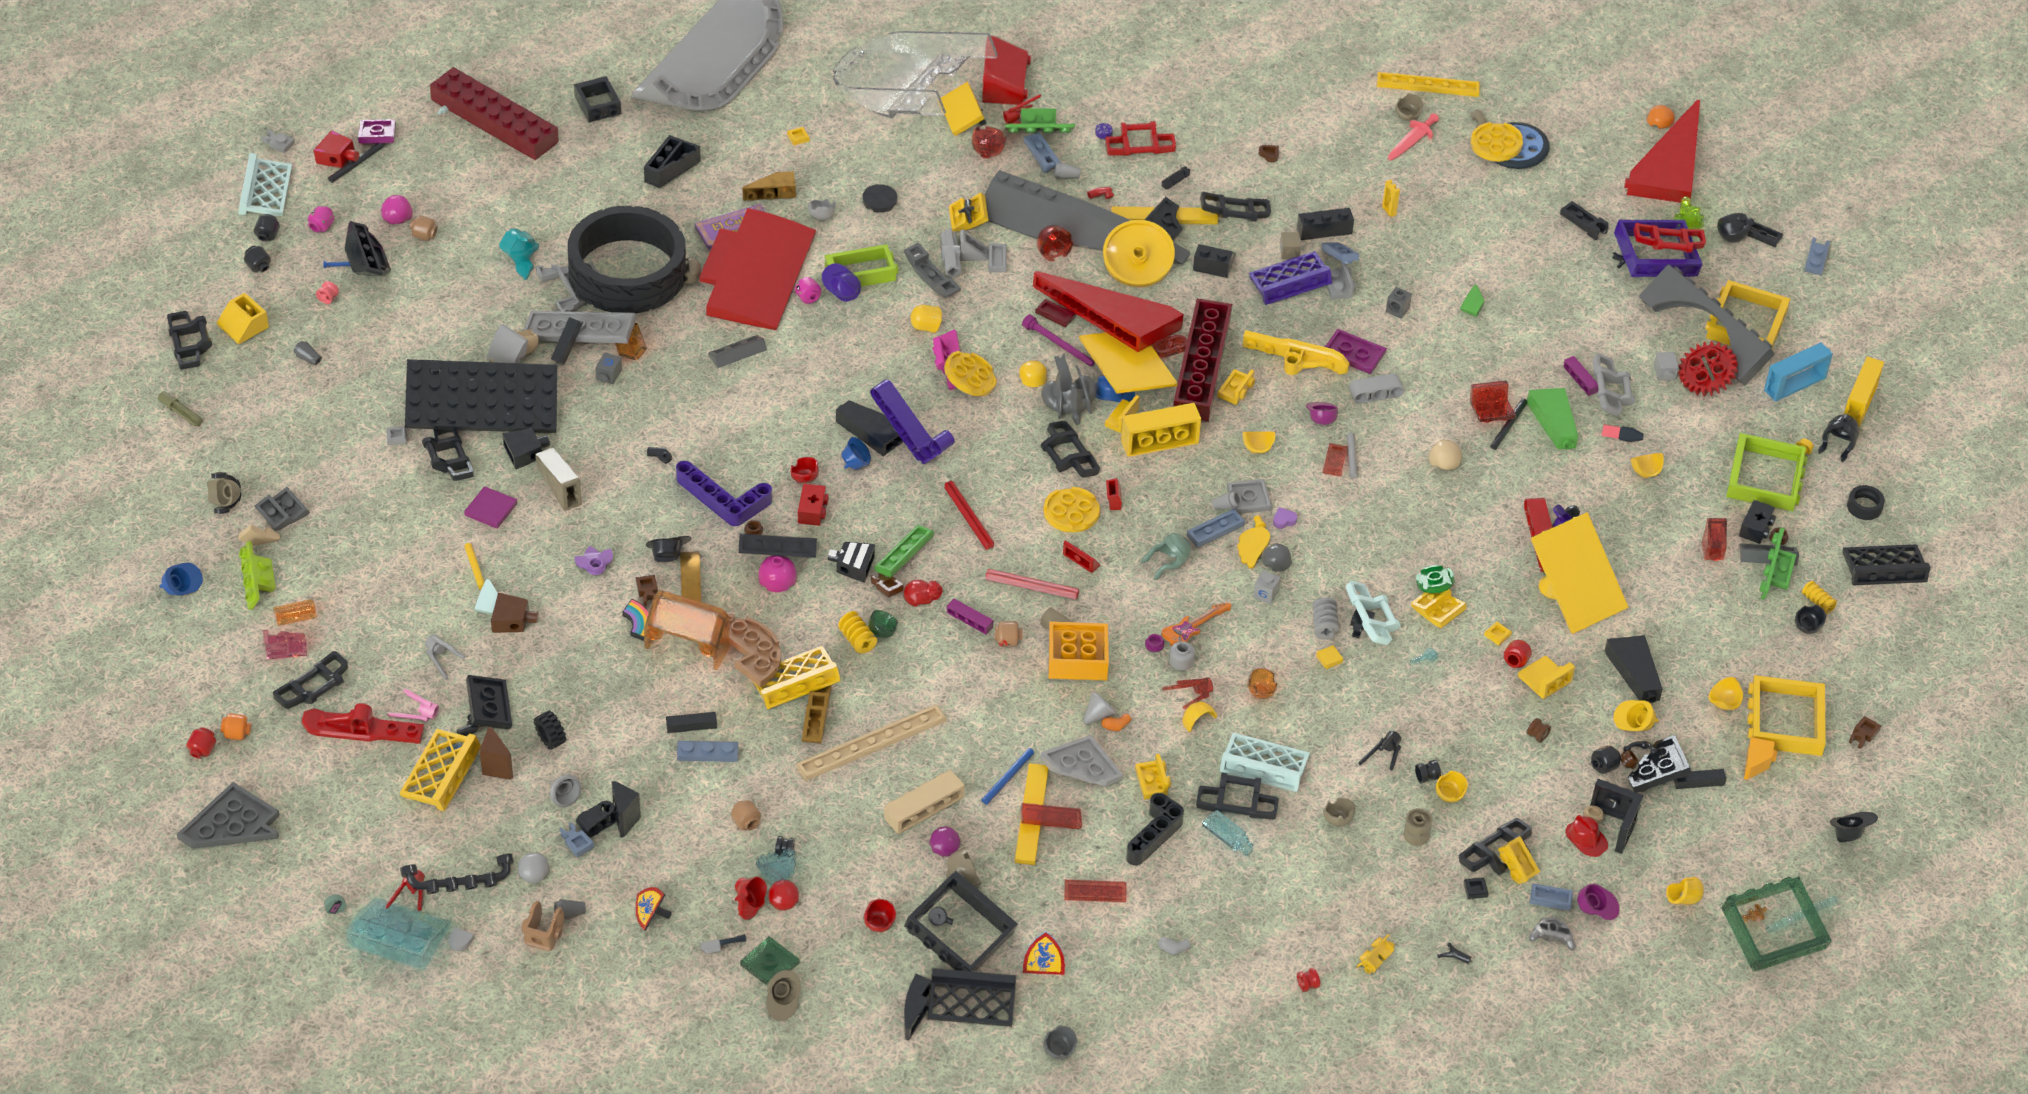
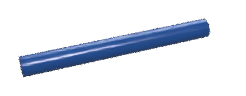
(1007, 776)

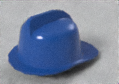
(1106, 391)
(856, 454)
(182, 579)

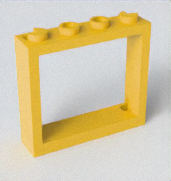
(1754, 295)
(1788, 743)

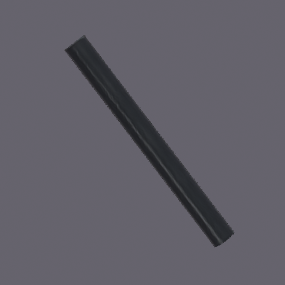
(353, 164)
(1509, 423)

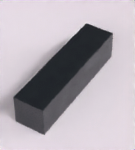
(566, 341)
(691, 722)
(1702, 778)

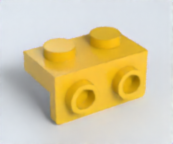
(1236, 386)
(1153, 777)
(1518, 860)

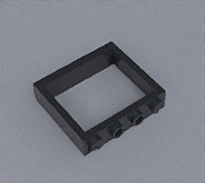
(976, 900)

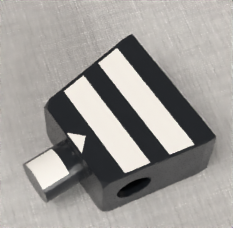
(853, 559)

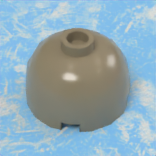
(963, 865)

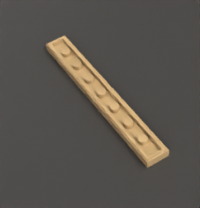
(870, 742)

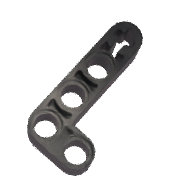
(1167, 820)

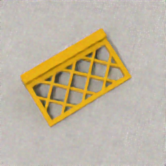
(800, 684)
(454, 772)

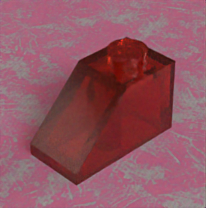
(1715, 539)

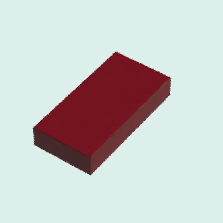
(1055, 313)

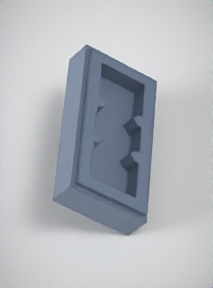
(1551, 897)

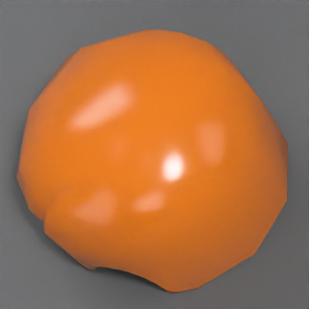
(1661, 116)

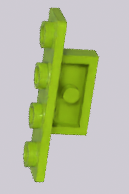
(257, 574)

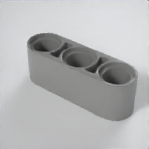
(1376, 388)

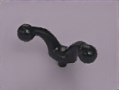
(1642, 744)

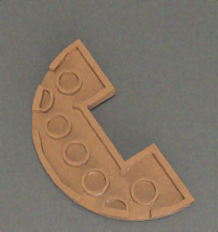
(759, 647)

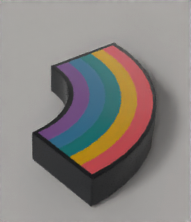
(637, 615)

